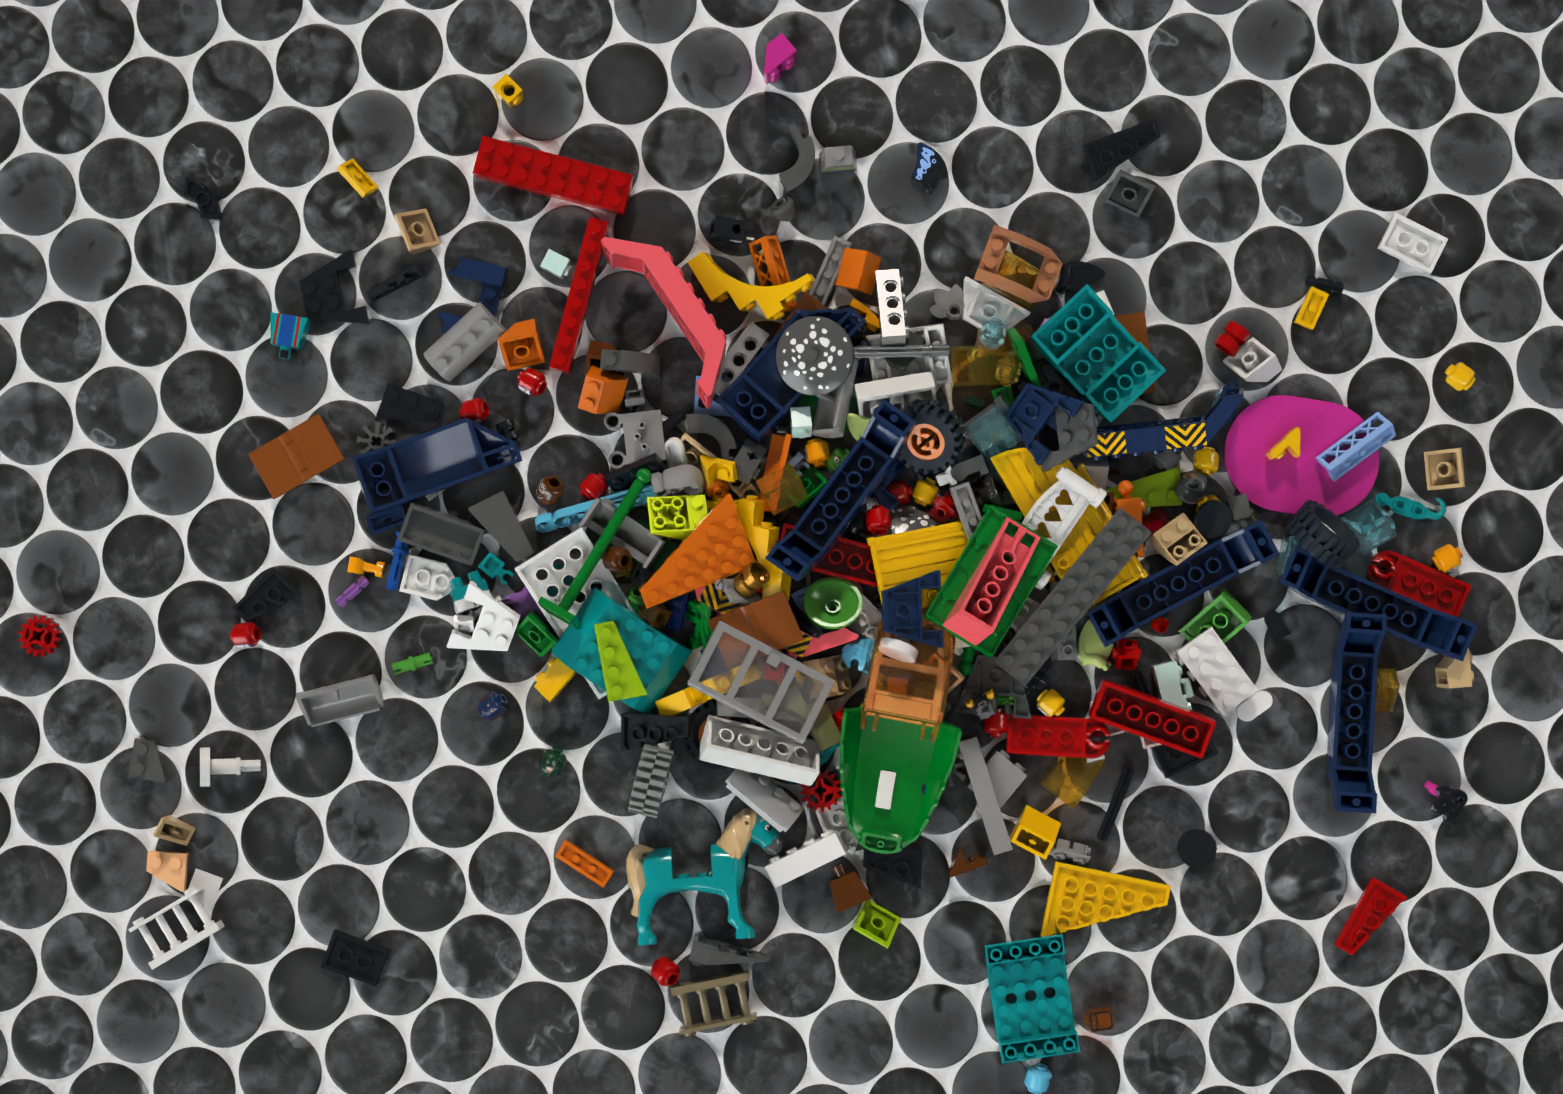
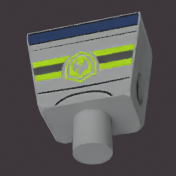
(837, 159)

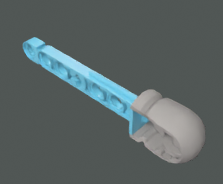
(675, 481)

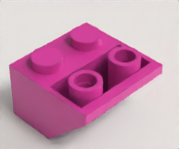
(779, 56)

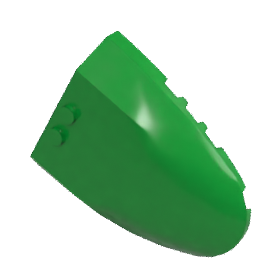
(916, 762)

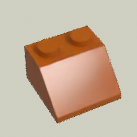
(602, 391)

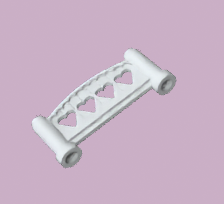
(1081, 495)

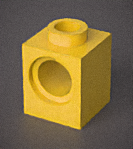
(506, 83)

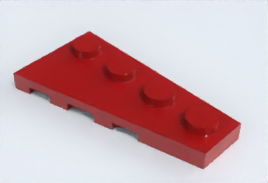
(1370, 911)

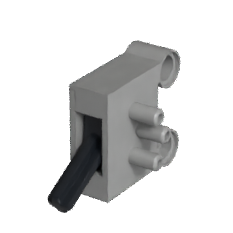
(643, 434)

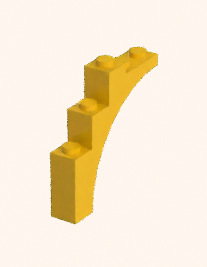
(769, 298)
(762, 538)
(681, 701)

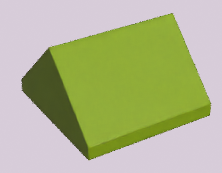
(876, 923)

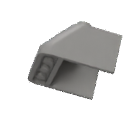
(630, 535)

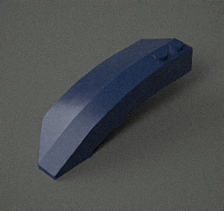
(760, 395)
(431, 463)

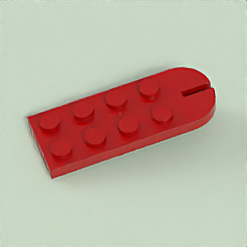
(1418, 582)
(1057, 737)

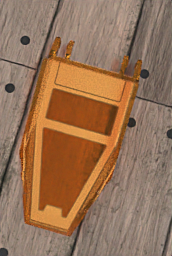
(909, 690)

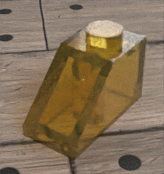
(1386, 690)

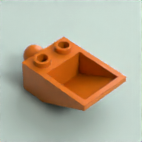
(1130, 504)

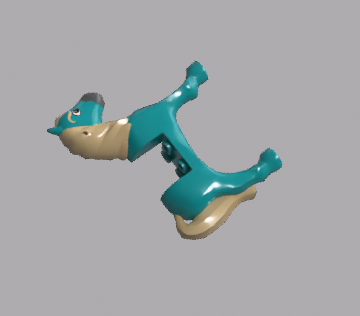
(654, 878)

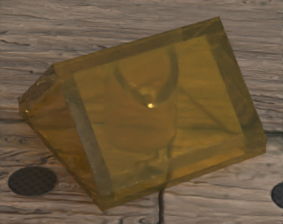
(782, 489)

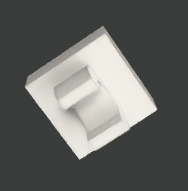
(464, 623)

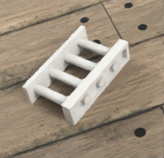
(192, 935)

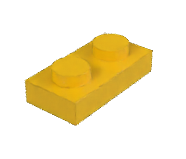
(357, 178)
(1311, 308)

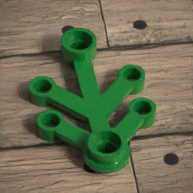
(699, 614)

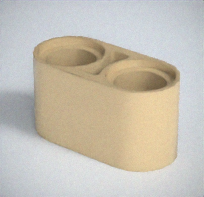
(742, 489)

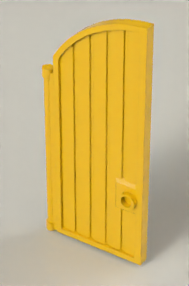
(1028, 483)
(919, 552)

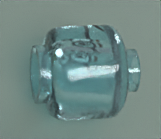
(993, 333)

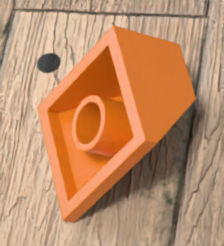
(521, 345)

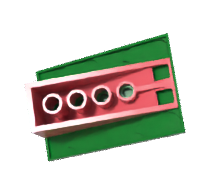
(990, 581)

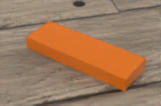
(584, 863)

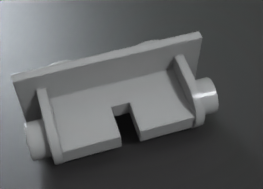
(1078, 853)

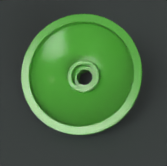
(832, 594)

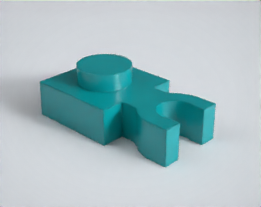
(494, 567)

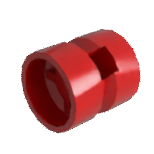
(1232, 338)

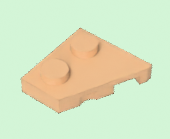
(169, 867)

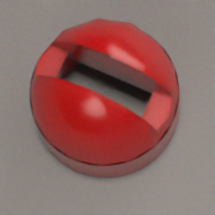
(1159, 624)

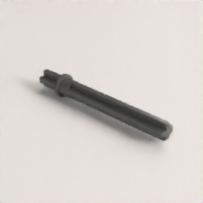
(901, 351)

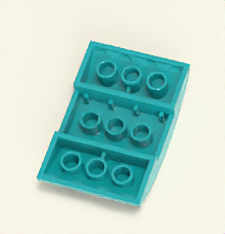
(1096, 354)

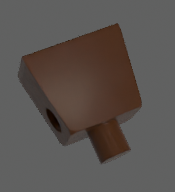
(847, 888)

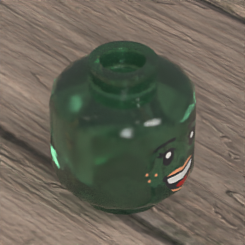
(552, 762)

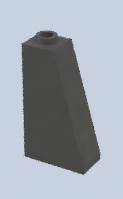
(504, 525)

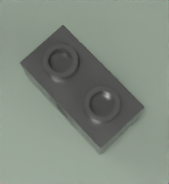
(749, 459)

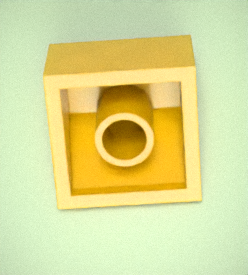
(554, 679)

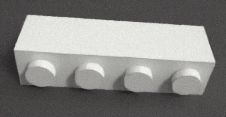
(806, 858)

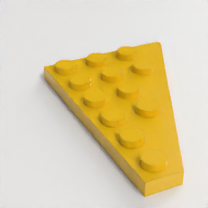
(1091, 896)

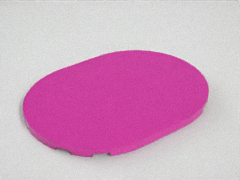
(1290, 481)

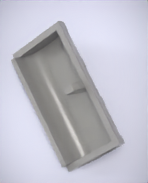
(464, 342)
(834, 408)
(341, 700)
(765, 798)

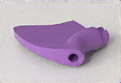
(523, 603)

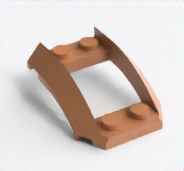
(992, 259)

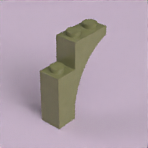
(825, 730)

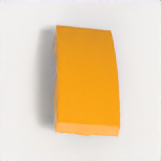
(872, 321)

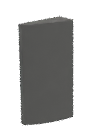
(441, 533)

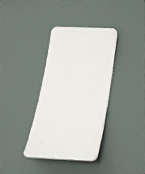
(885, 789)

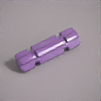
(352, 591)

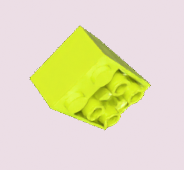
(676, 515)

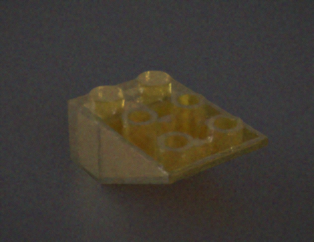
(1019, 271)
(974, 365)

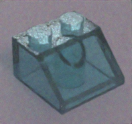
(1370, 525)

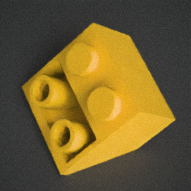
(1035, 832)

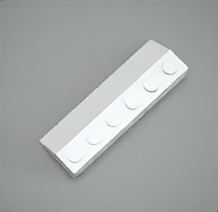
(759, 751)

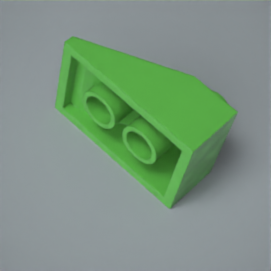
(1221, 614)

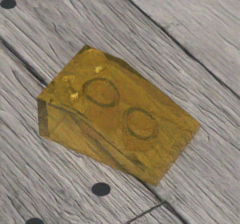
(1071, 778)

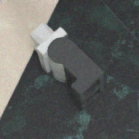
(961, 471)

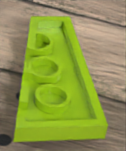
(1156, 489)
(617, 666)

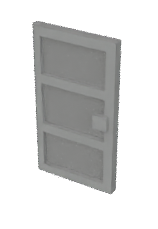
(760, 682)

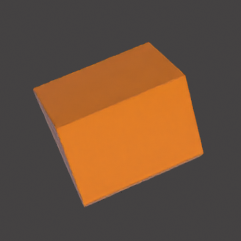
(858, 270)

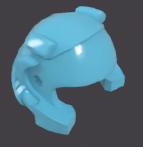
(858, 651)

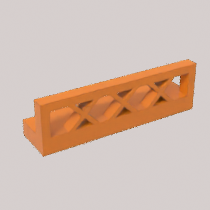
(773, 257)
(776, 458)

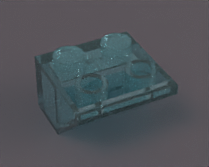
(992, 433)

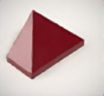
(1155, 520)

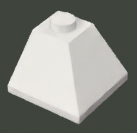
(1254, 362)

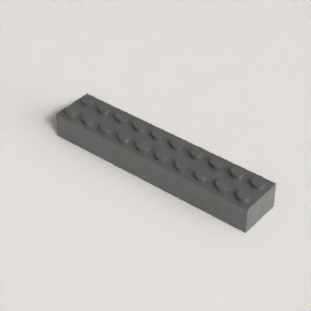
(1072, 596)

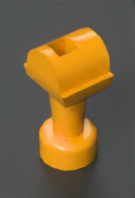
(359, 566)

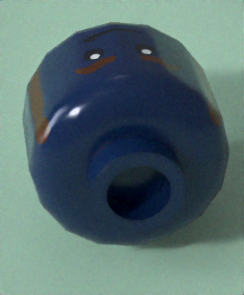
(492, 706)

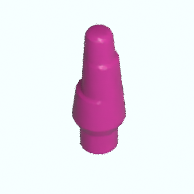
(1431, 787)

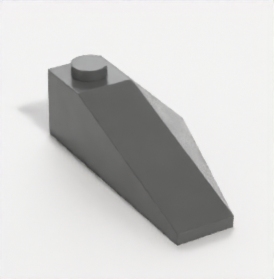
(716, 952)

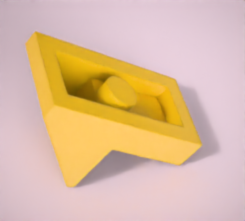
(1290, 441)
(717, 468)

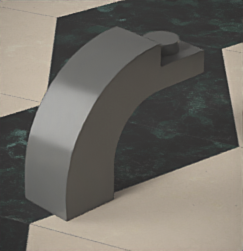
(799, 174)
(631, 361)
(715, 428)

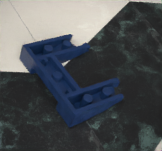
(493, 282)

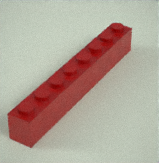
(579, 296)

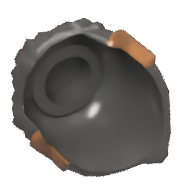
(1191, 487)

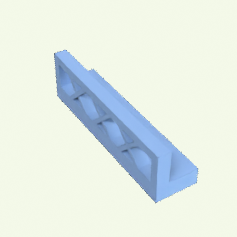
(1360, 448)

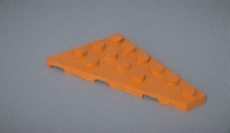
(708, 554)

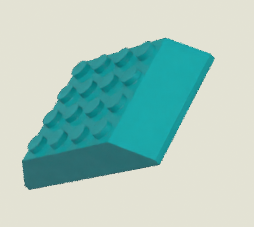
(652, 651)

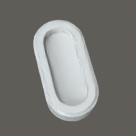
(675, 452)
(1254, 706)

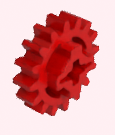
(31, 639)
(829, 790)

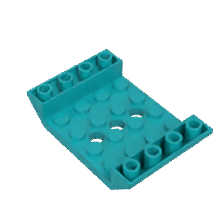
(1035, 1026)

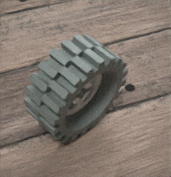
(650, 781)

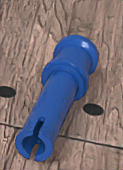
(400, 550)

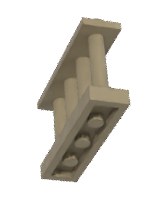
(719, 983)

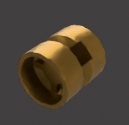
(751, 579)

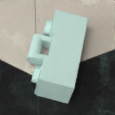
(1168, 682)

